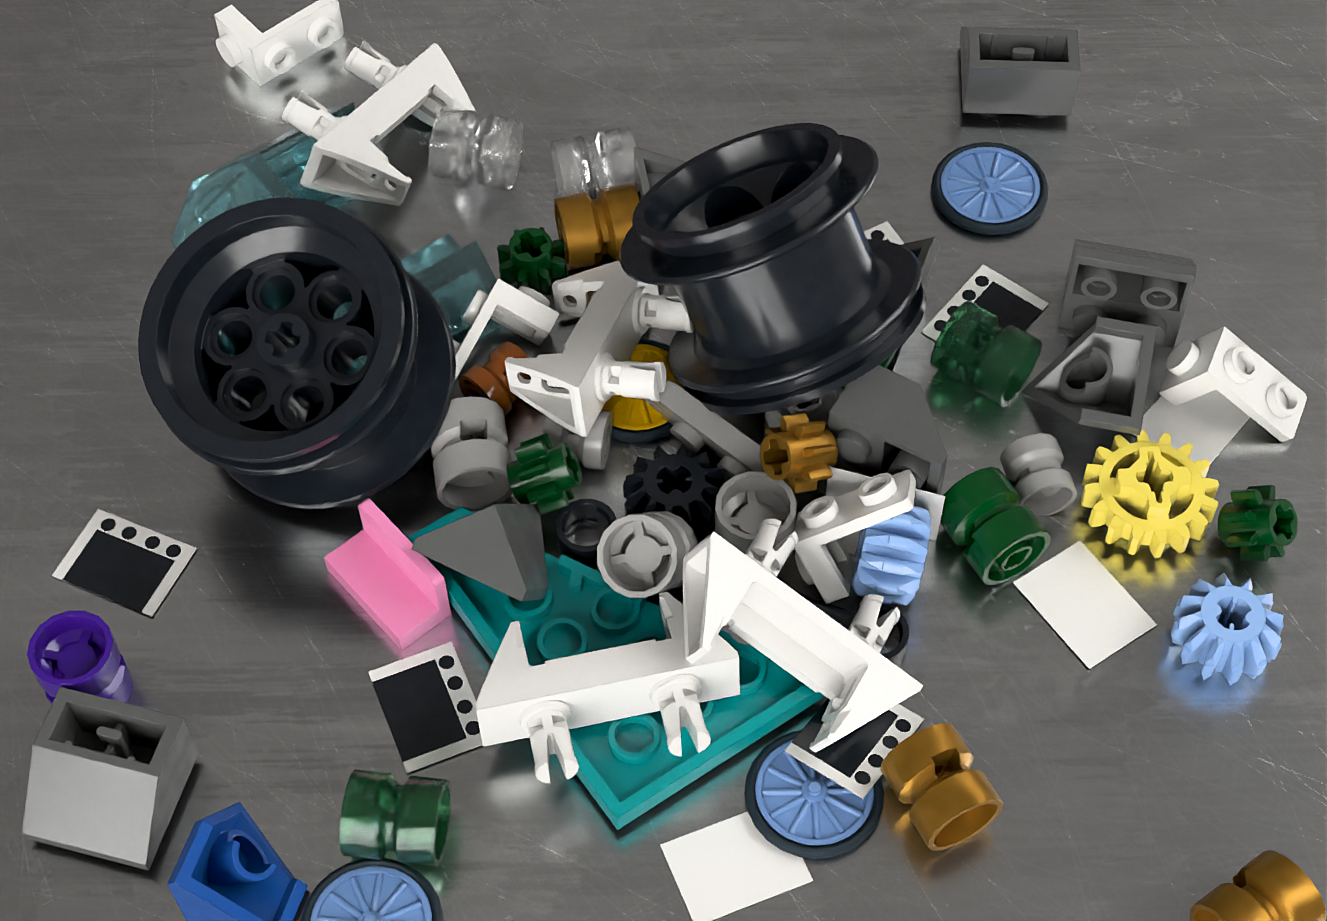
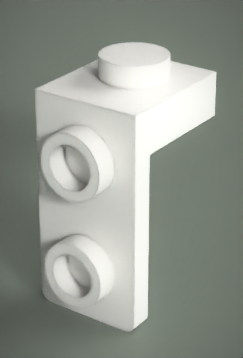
(280, 47)
(516, 309)
(1240, 374)
(825, 520)

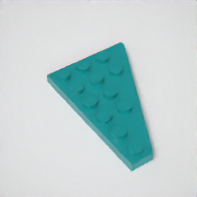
(627, 758)

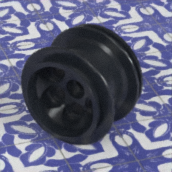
(774, 268)
(228, 328)

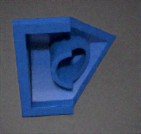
(233, 873)

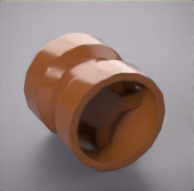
(491, 379)

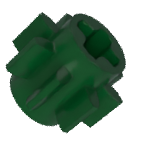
(532, 260)
(544, 474)
(1257, 523)

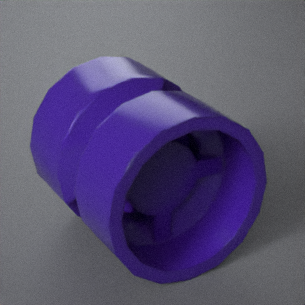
(80, 655)

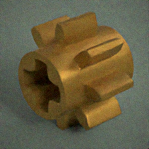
(799, 452)

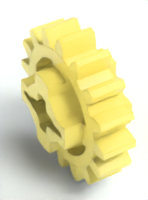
(1148, 490)

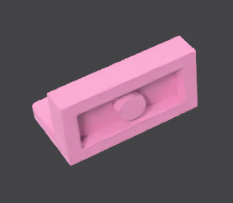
(390, 579)

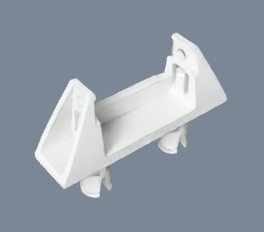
(345, 149)
(598, 348)
(840, 663)
(603, 687)

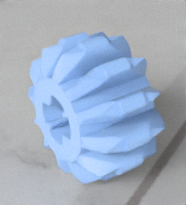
(892, 557)
(1227, 629)

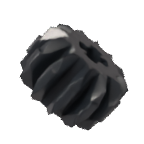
(676, 486)

